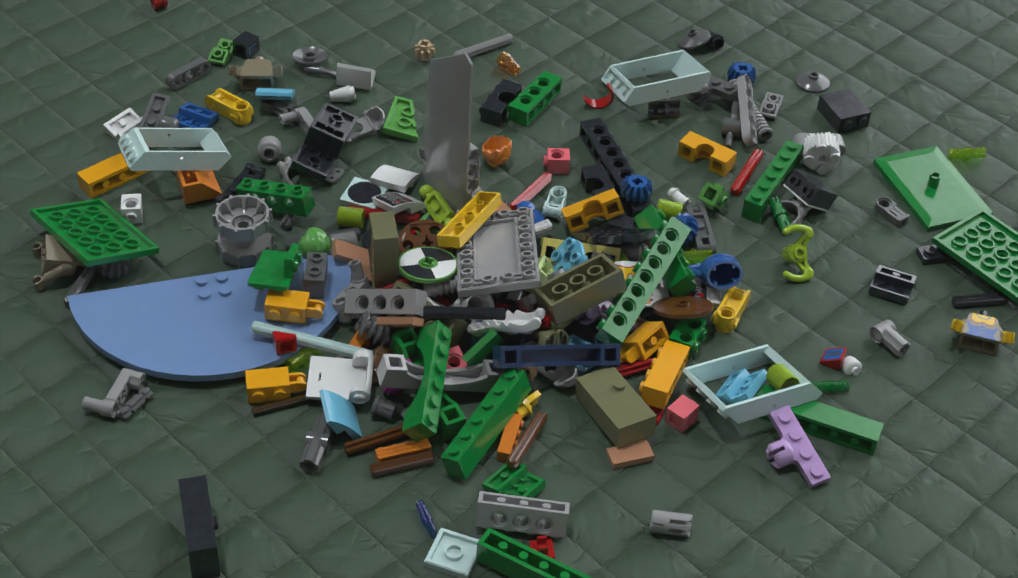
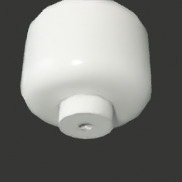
(851, 365)

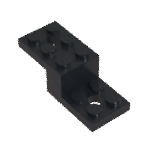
(324, 142)

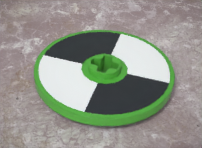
(427, 265)

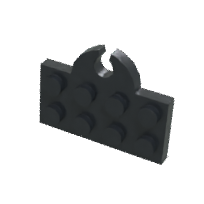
(614, 236)

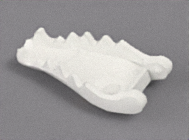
(513, 324)

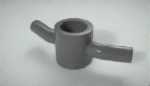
(731, 125)

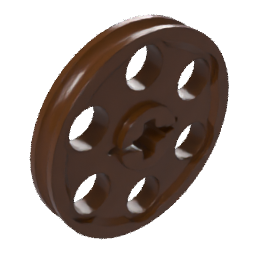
(423, 227)

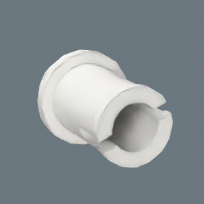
(675, 195)

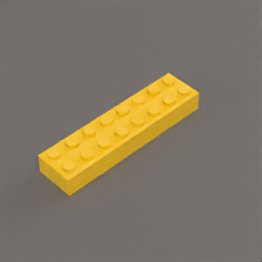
(469, 219)

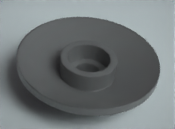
(694, 38)
(309, 55)
(812, 81)

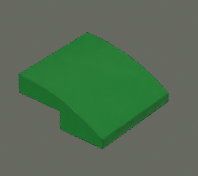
(482, 348)
(514, 482)

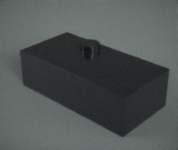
(199, 527)

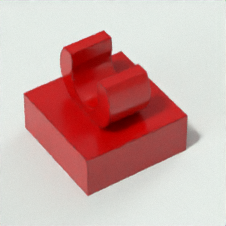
(543, 546)

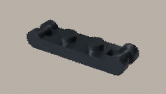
(259, 173)

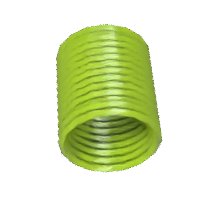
(670, 208)
(350, 217)
(781, 377)

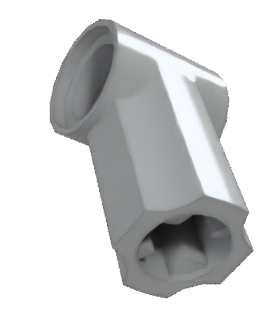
(887, 334)

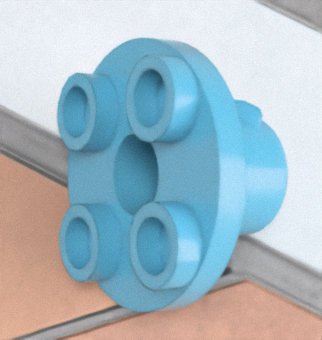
(568, 254)

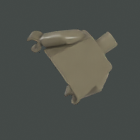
(256, 73)
(55, 261)

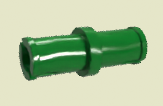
(779, 213)

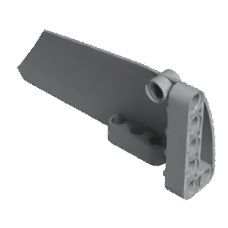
(448, 157)

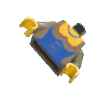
(981, 333)

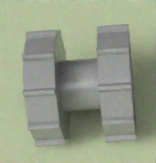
(242, 229)

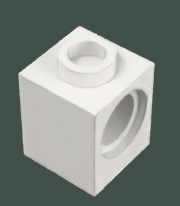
(132, 208)

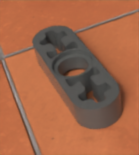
(178, 77)

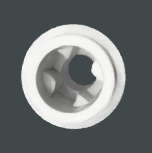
(343, 94)

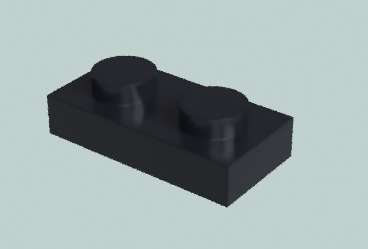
(932, 254)

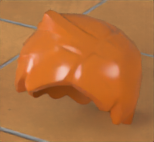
(497, 150)

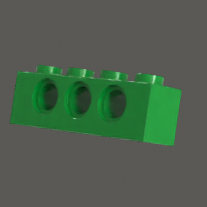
(534, 98)
(280, 196)

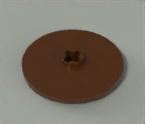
(682, 307)

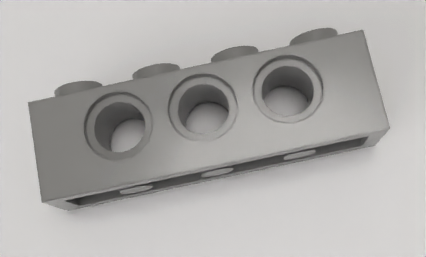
(357, 300)
(532, 508)

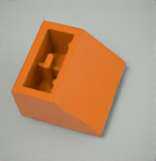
(197, 185)

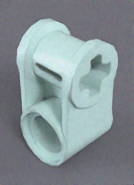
(554, 203)

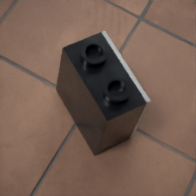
(810, 190)

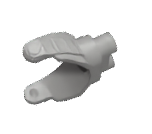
(284, 168)
(798, 206)

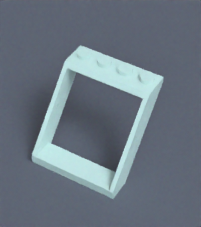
(690, 78)
(139, 158)
(756, 406)

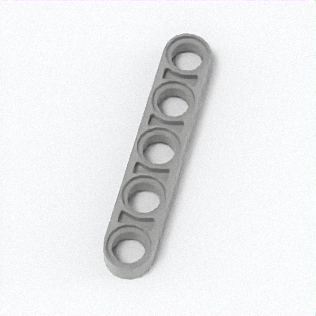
(747, 111)

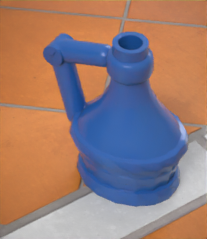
(718, 271)

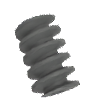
(379, 333)

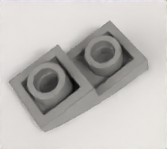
(771, 105)

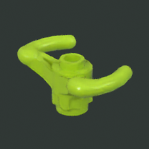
(797, 253)

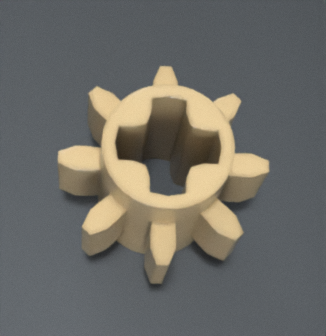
(424, 50)

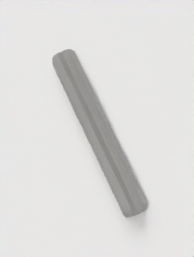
(486, 45)

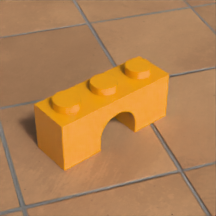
(696, 146)
(604, 204)

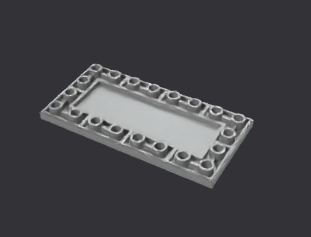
(500, 255)

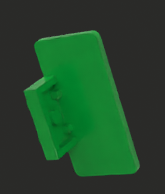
(276, 269)

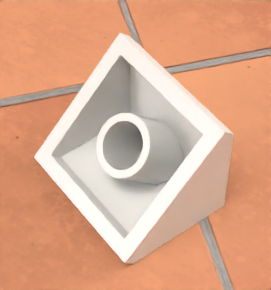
(355, 76)

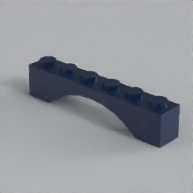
(555, 355)

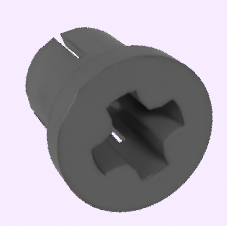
(379, 408)

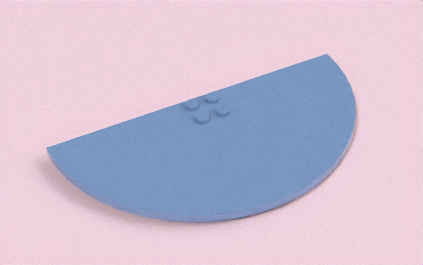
(195, 324)

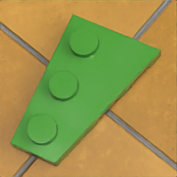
(401, 120)

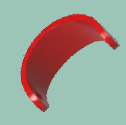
(600, 103)

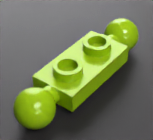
(436, 205)

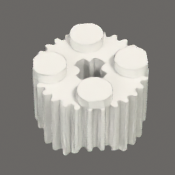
(821, 152)

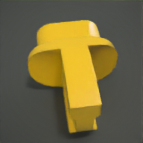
(526, 407)

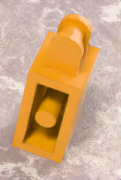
(292, 306)
(643, 342)
(273, 384)

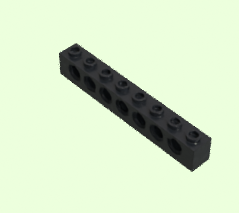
(606, 152)

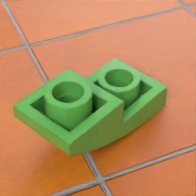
(221, 53)

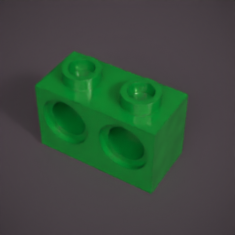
(690, 333)

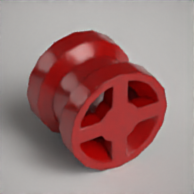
(158, 3)

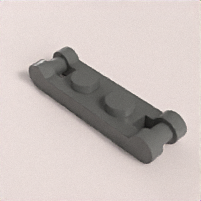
(705, 232)

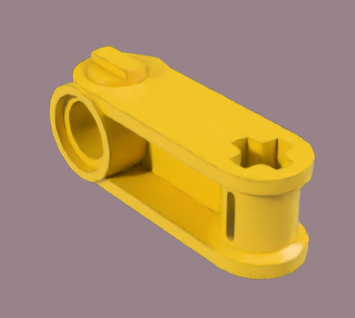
(230, 106)
(730, 310)

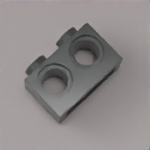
(316, 274)

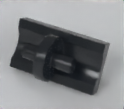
(664, 108)

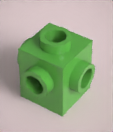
(713, 196)

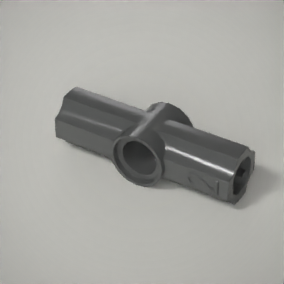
(316, 445)

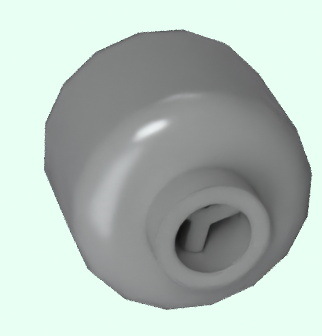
(269, 149)

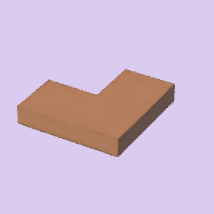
(348, 252)
(400, 322)
(630, 454)

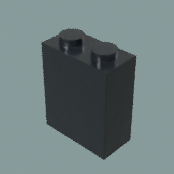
(843, 110)

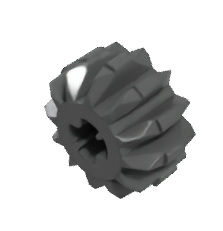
(115, 269)

